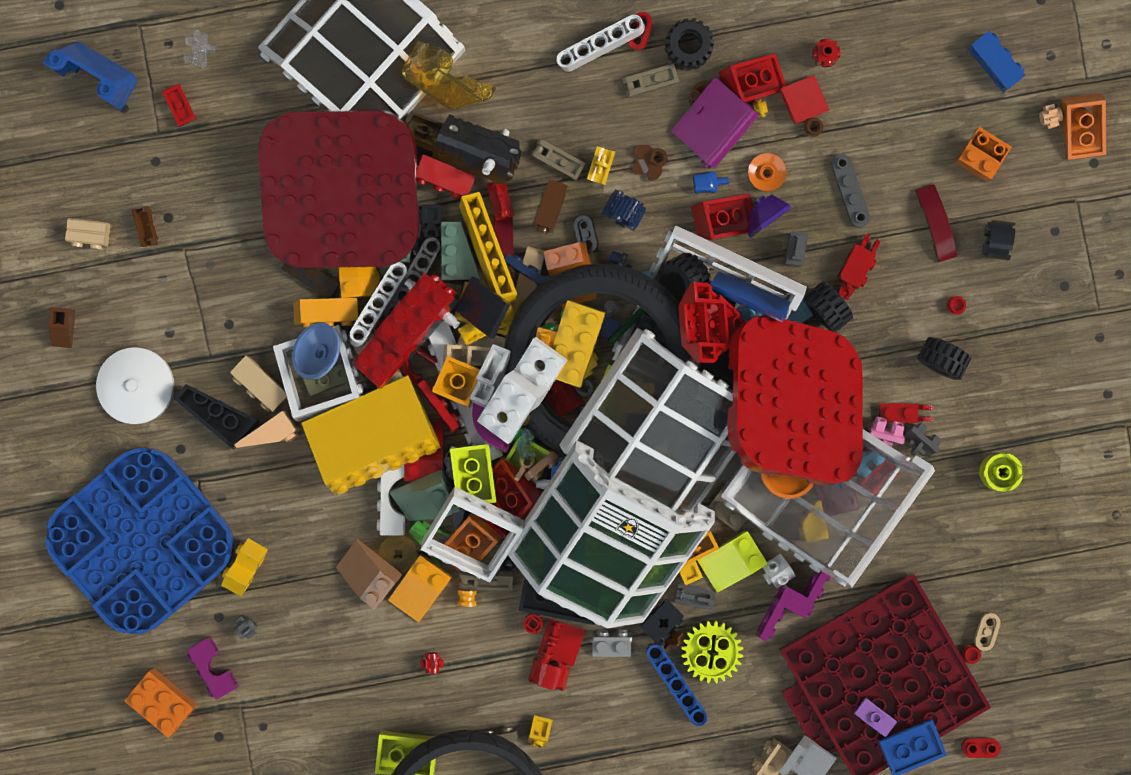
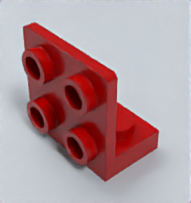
(563, 397)

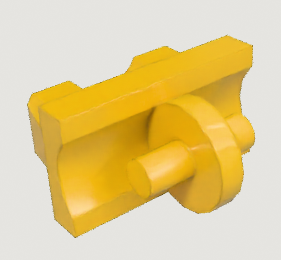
(601, 165)

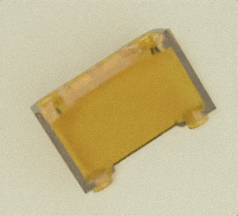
(429, 71)

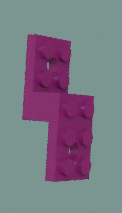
(792, 600)

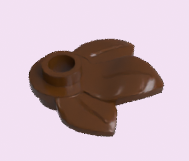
(646, 163)

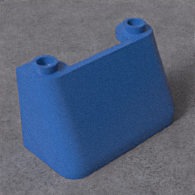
(115, 81)

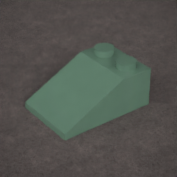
(424, 497)

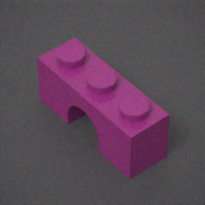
(218, 683)

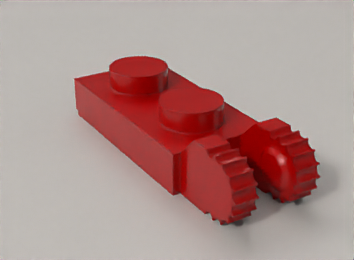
(903, 412)

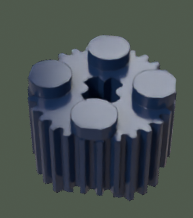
(624, 210)

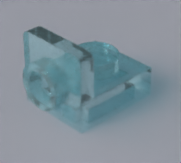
(525, 440)

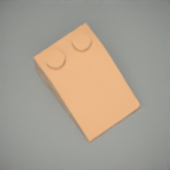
(277, 429)

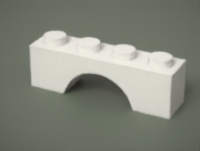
(390, 521)

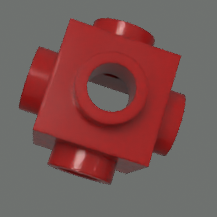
(823, 59)

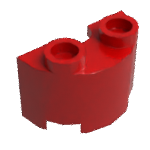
(549, 675)

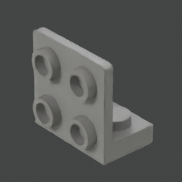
(611, 644)
(808, 759)

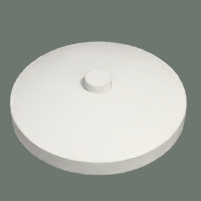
(135, 385)

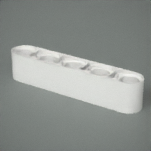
(610, 43)
(376, 313)

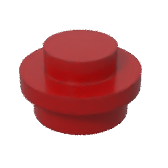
(956, 305)
(971, 654)

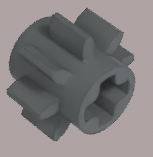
(245, 627)

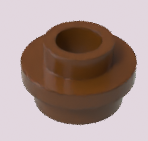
(819, 125)

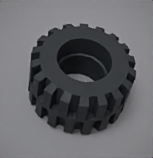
(693, 28)
(681, 272)
(828, 306)
(944, 358)

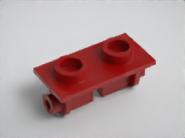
(500, 201)

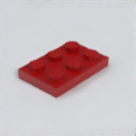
(439, 407)

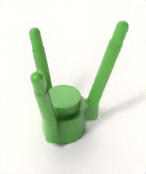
(419, 530)

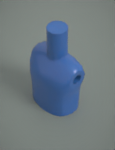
(708, 182)

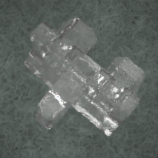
(199, 49)

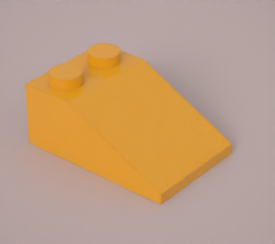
(420, 588)

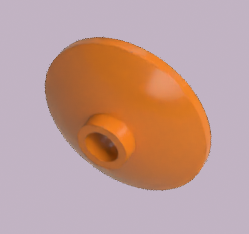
(771, 163)

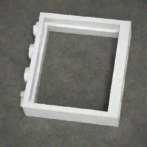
(352, 373)
(485, 510)

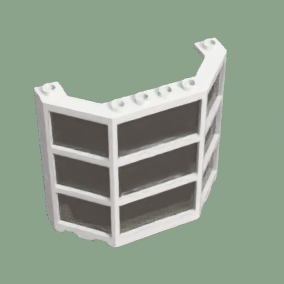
(356, 51)
(657, 425)

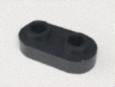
(587, 234)

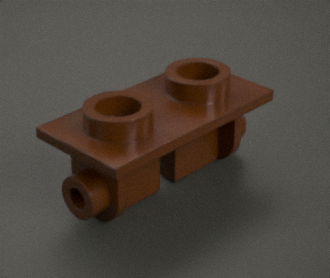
(144, 226)

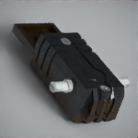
(468, 146)

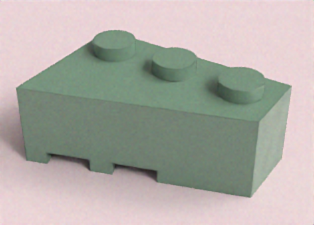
(456, 254)

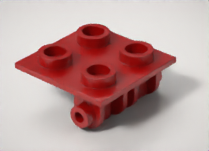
(561, 642)

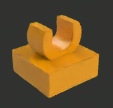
(546, 335)

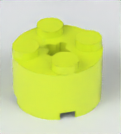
(1011, 472)

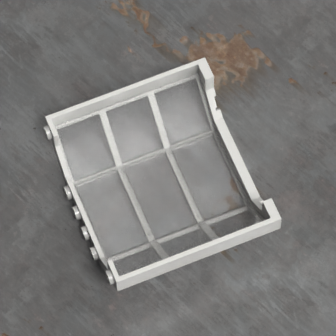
(834, 525)

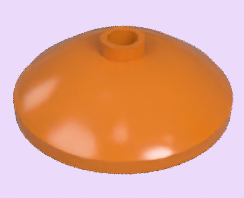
(786, 486)

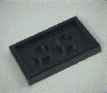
(482, 307)

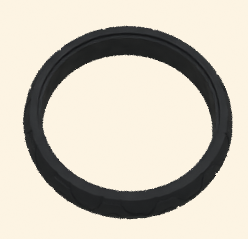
(466, 740)

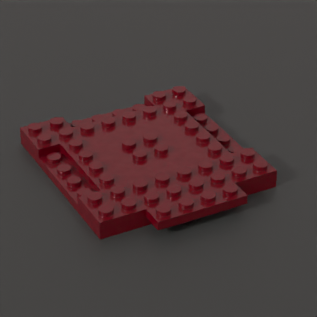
(893, 656)

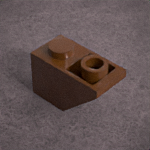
(61, 327)

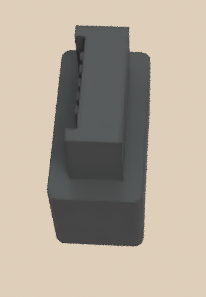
(796, 249)

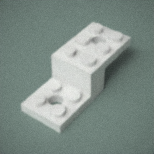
(522, 390)

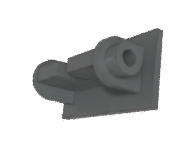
(695, 596)

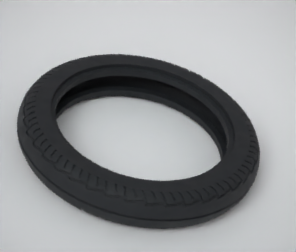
(576, 282)

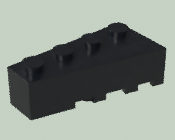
(223, 420)

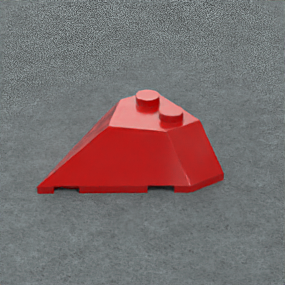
(706, 322)

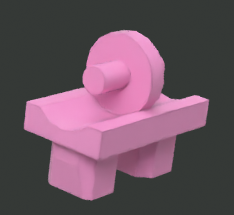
(885, 434)

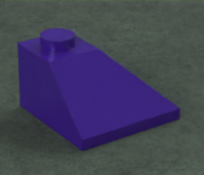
(765, 213)

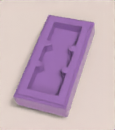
(875, 717)

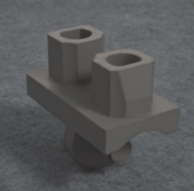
(920, 442)

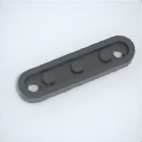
(850, 190)

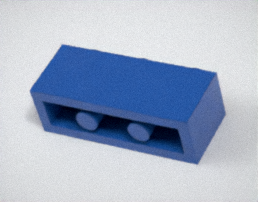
(996, 61)

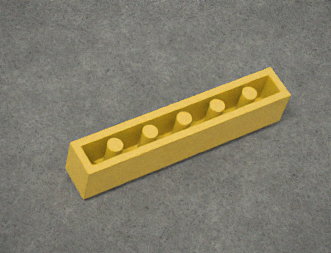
(487, 246)

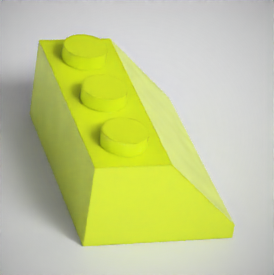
(474, 471)

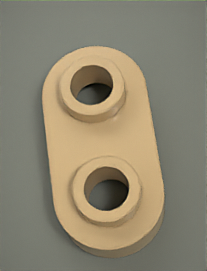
(988, 631)

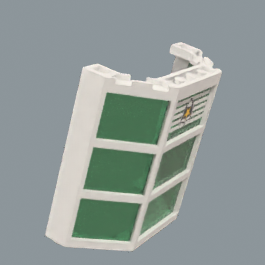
(603, 544)

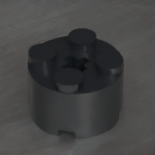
(999, 239)

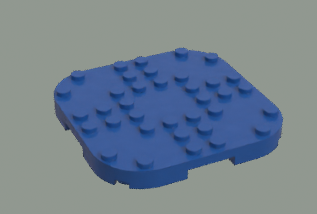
(139, 540)

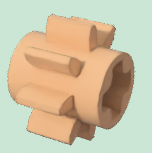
(1051, 116)

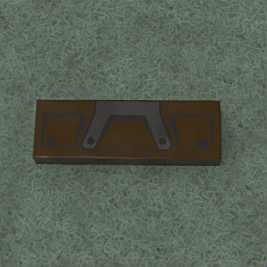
(314, 279)

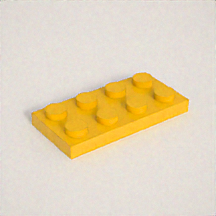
(577, 340)

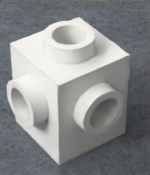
(778, 571)

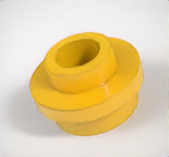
(760, 107)

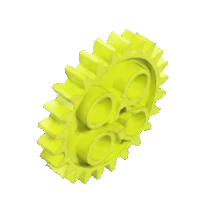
(729, 653)

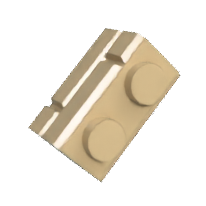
(87, 232)

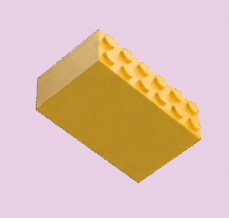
(371, 435)

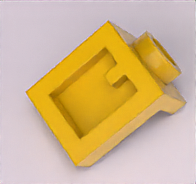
(540, 731)

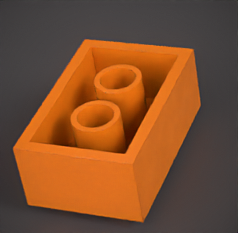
(161, 702)

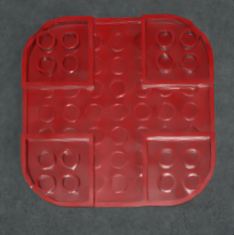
(796, 401)

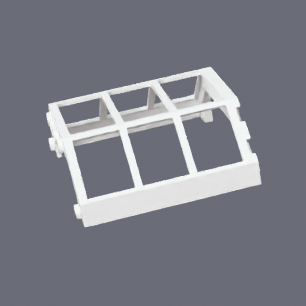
(795, 290)

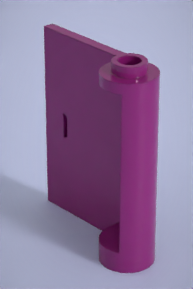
(717, 126)

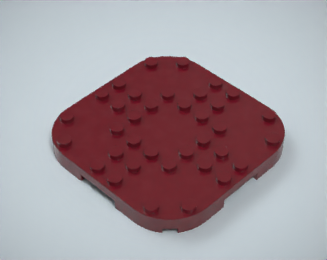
(339, 188)

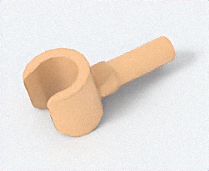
(523, 468)

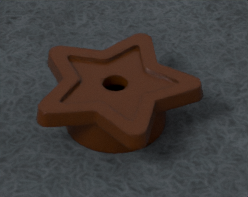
(673, 640)

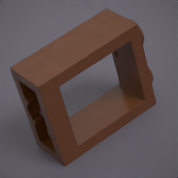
(550, 206)

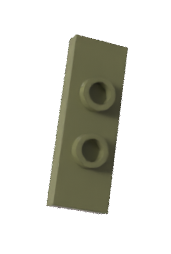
(333, 378)

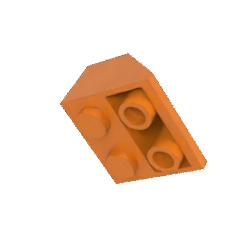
(983, 154)

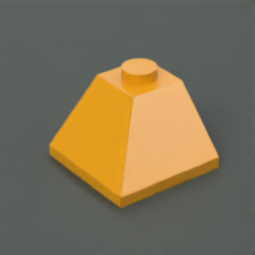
(456, 381)

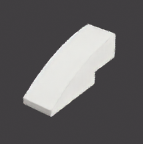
(490, 375)

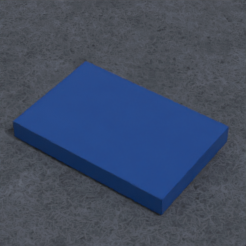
(912, 747)

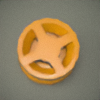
(466, 598)

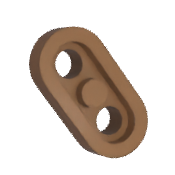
(535, 472)

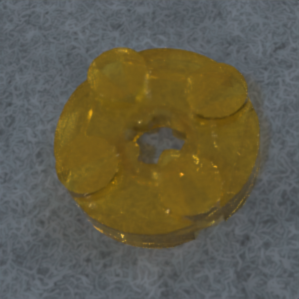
(399, 542)

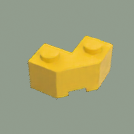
(245, 566)

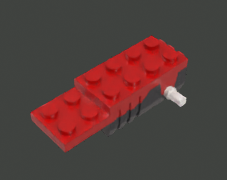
(407, 328)

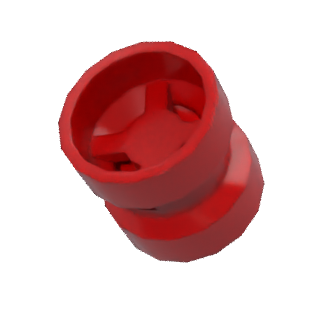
(535, 621)

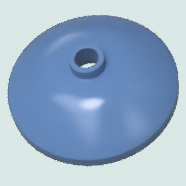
(316, 351)

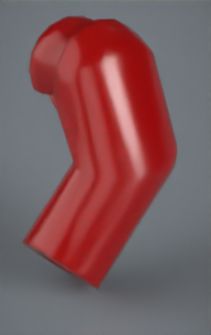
(406, 371)

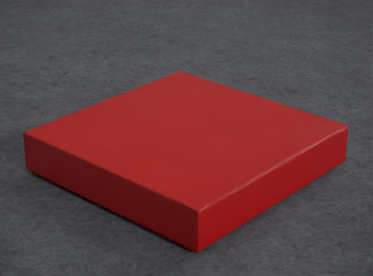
(804, 99)

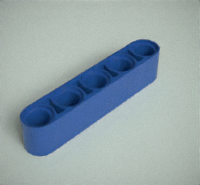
(681, 692)

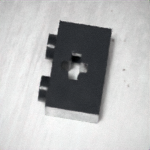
(664, 610)

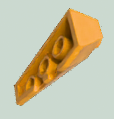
(358, 281)

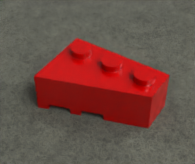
(443, 177)

